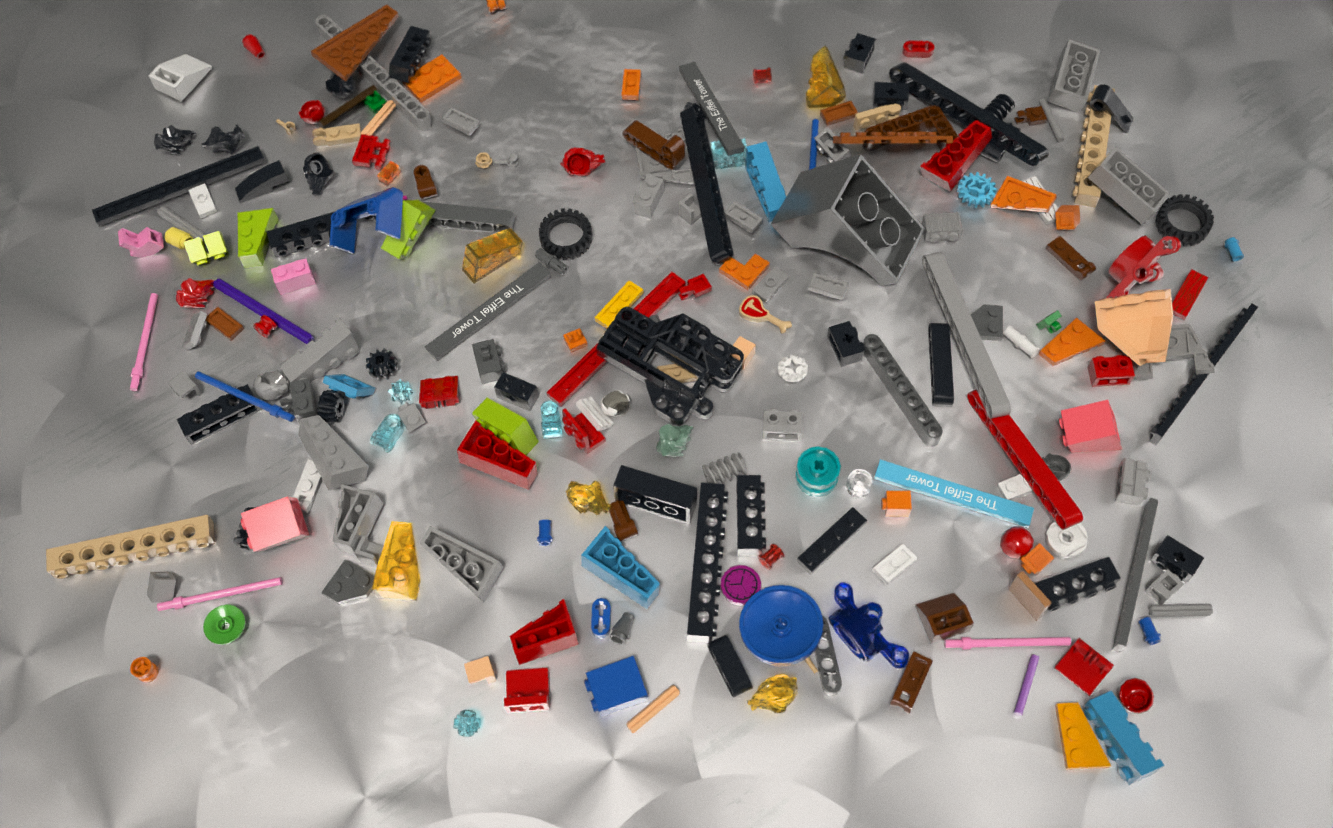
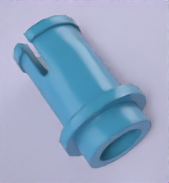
(1234, 249)

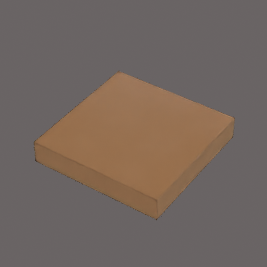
(1029, 595)

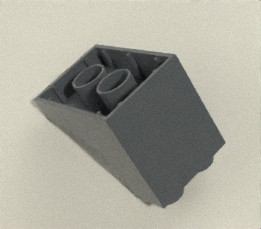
(852, 215)

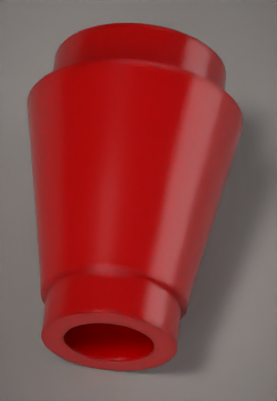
(253, 46)

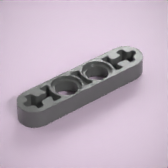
(828, 654)

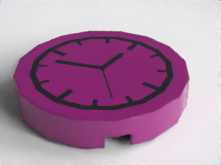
(740, 584)

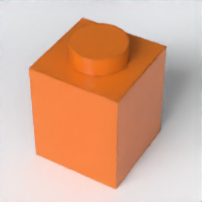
(897, 503)

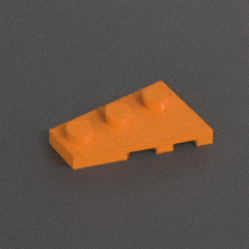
(1022, 196)
(1070, 342)

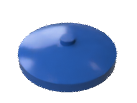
(781, 625)

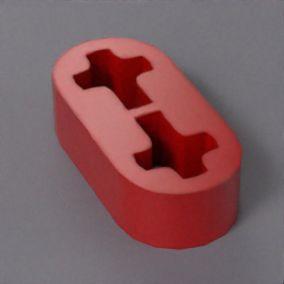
(918, 49)

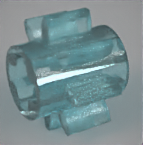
(400, 391)
(467, 723)

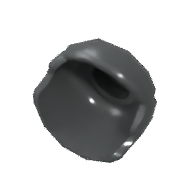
(1058, 465)

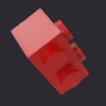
(1111, 371)

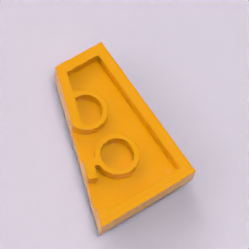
(1078, 740)

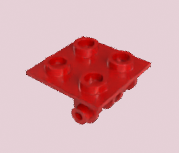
(439, 390)
(1084, 666)

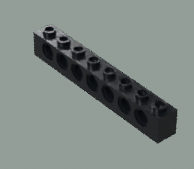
(697, 630)

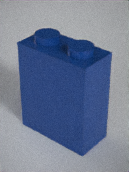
(616, 687)

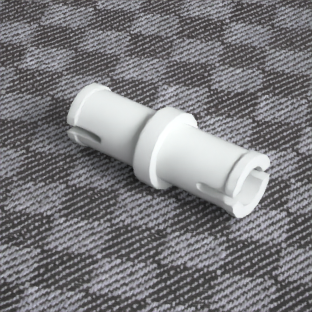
(1021, 341)

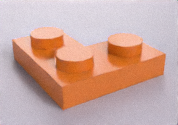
(745, 274)

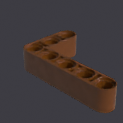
(925, 119)

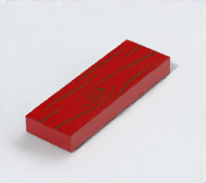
(1188, 294)

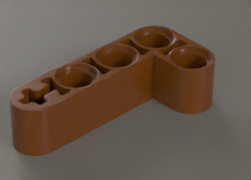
(664, 151)

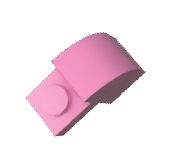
(143, 244)

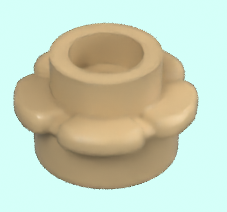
(480, 158)

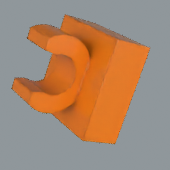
(575, 340)

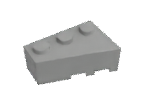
(355, 518)

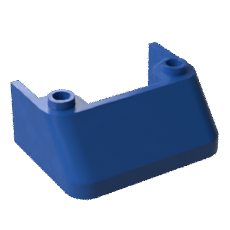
(384, 205)

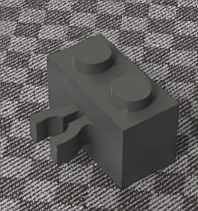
(487, 361)
(302, 401)

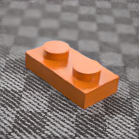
(631, 84)

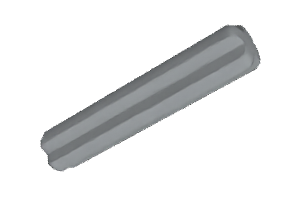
(1179, 610)

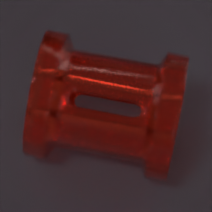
(762, 75)
(774, 550)

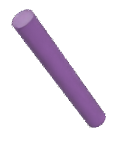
(1025, 689)

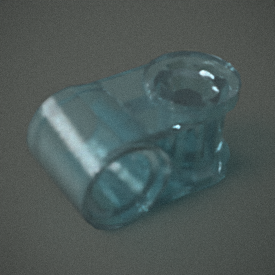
(551, 422)
(386, 435)

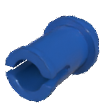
(544, 533)
(1149, 631)

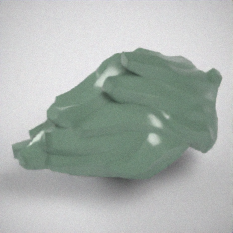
(673, 440)

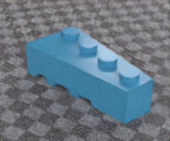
(764, 178)
(618, 568)
(1121, 738)

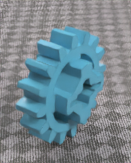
(976, 190)

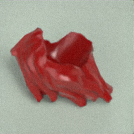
(581, 161)
(194, 293)

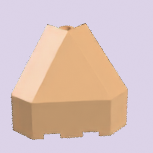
(1138, 324)

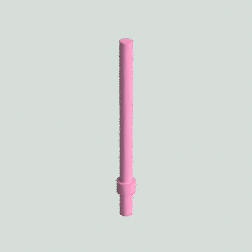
(137, 371)
(180, 602)
(967, 643)

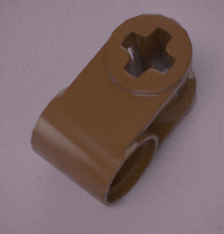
(424, 182)

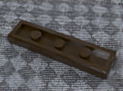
(346, 107)

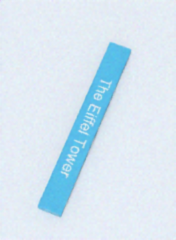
(954, 493)

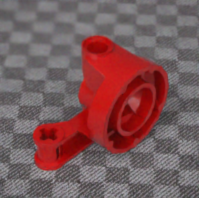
(1138, 261)

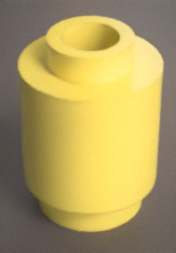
(176, 237)

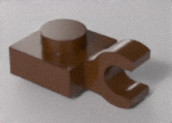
(1032, 115)

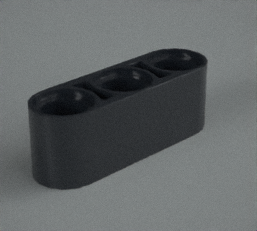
(729, 666)

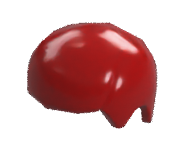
(312, 112)
(1016, 542)
(1136, 696)

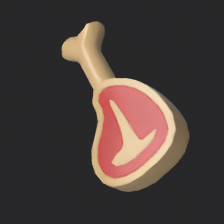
(754, 311)

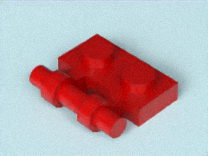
(366, 150)

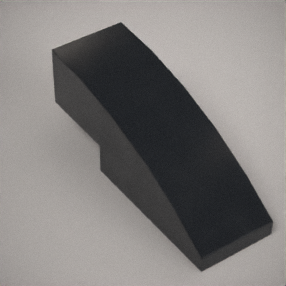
(261, 182)

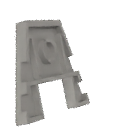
(650, 166)
(1182, 345)

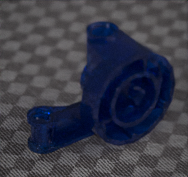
(862, 630)

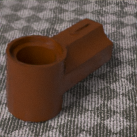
(623, 525)

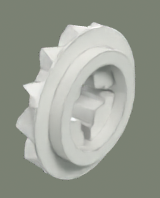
(786, 372)

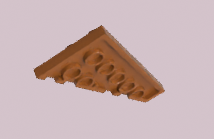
(349, 48)
(892, 137)

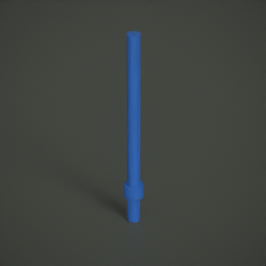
(813, 150)
(273, 410)

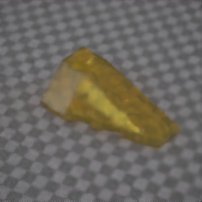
(825, 84)
(398, 567)

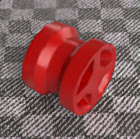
(265, 326)

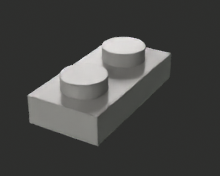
(743, 217)
(194, 330)

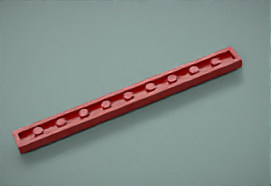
(591, 362)

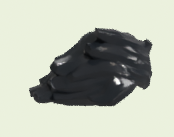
(339, 87)
(173, 139)
(224, 141)
(317, 172)

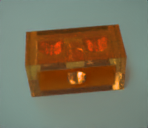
(389, 173)

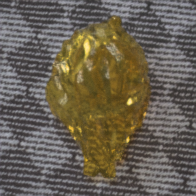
(587, 498)
(775, 694)

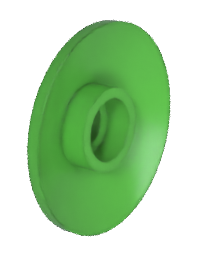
(218, 618)

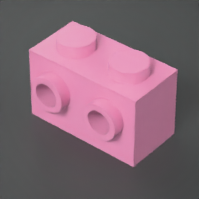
(293, 276)

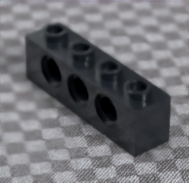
(409, 54)
(300, 235)
(214, 423)
(747, 544)
(1102, 569)

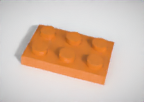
(432, 78)

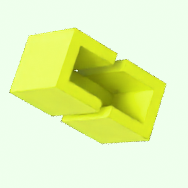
(197, 250)

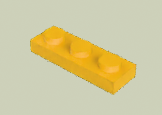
(624, 298)

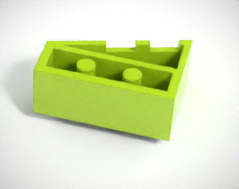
(414, 220)
(253, 236)
(506, 425)

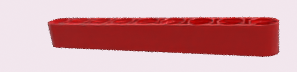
(1030, 465)

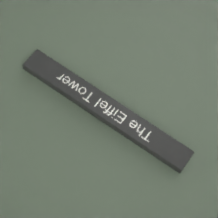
(711, 109)
(487, 311)
(1135, 575)

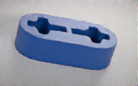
(606, 618)

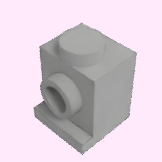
(1164, 587)

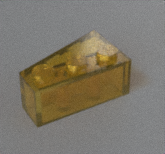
(490, 254)

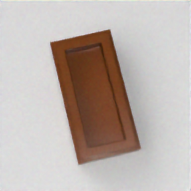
(838, 113)
(224, 323)

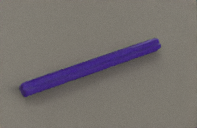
(261, 310)

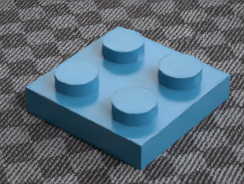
(352, 387)

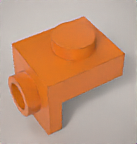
(1037, 560)

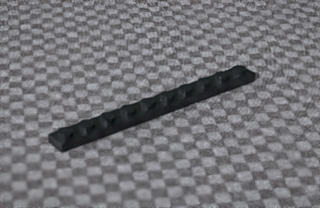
(177, 186)
(1189, 390)

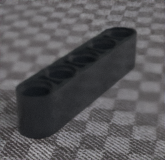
(940, 364)

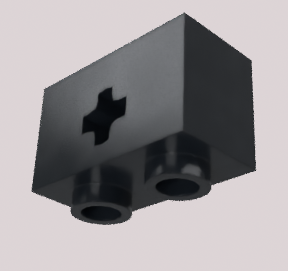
(859, 53)
(890, 93)
(846, 343)
(516, 391)
(1172, 550)

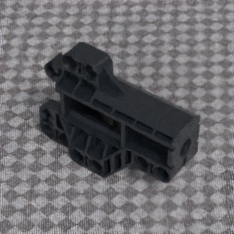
(665, 339)

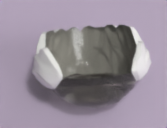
(615, 403)

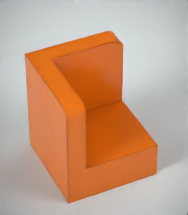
(1067, 217)

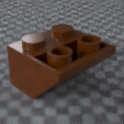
(944, 617)

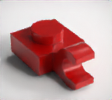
(698, 286)

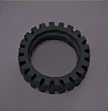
(1192, 206)
(560, 218)

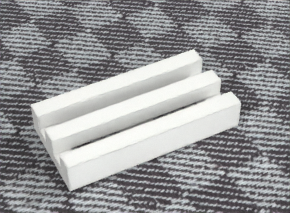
(594, 414)

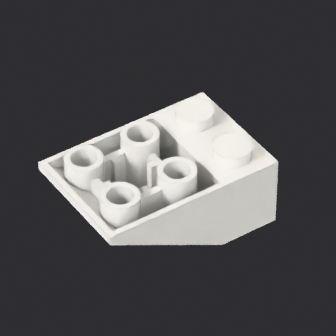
(179, 76)

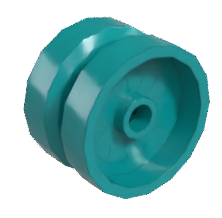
(817, 471)

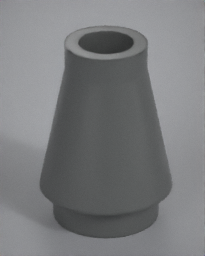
(621, 630)

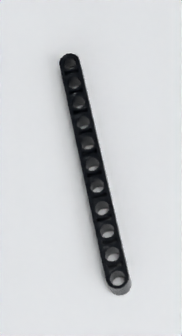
(967, 112)
(706, 185)

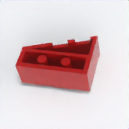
(545, 635)

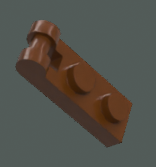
(1070, 258)
(911, 681)

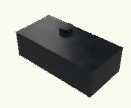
(655, 494)

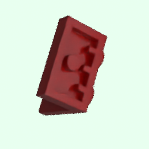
(583, 431)
(527, 690)

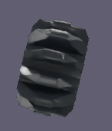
(381, 364)
(331, 405)

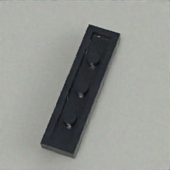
(831, 540)

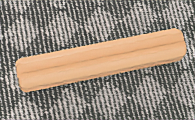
(379, 118)
(653, 708)

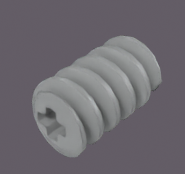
(724, 469)

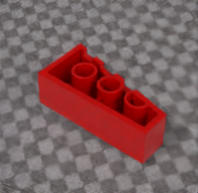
(955, 159)
(495, 457)

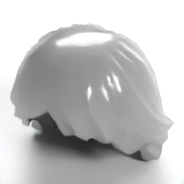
(270, 385)

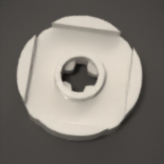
(1066, 549)

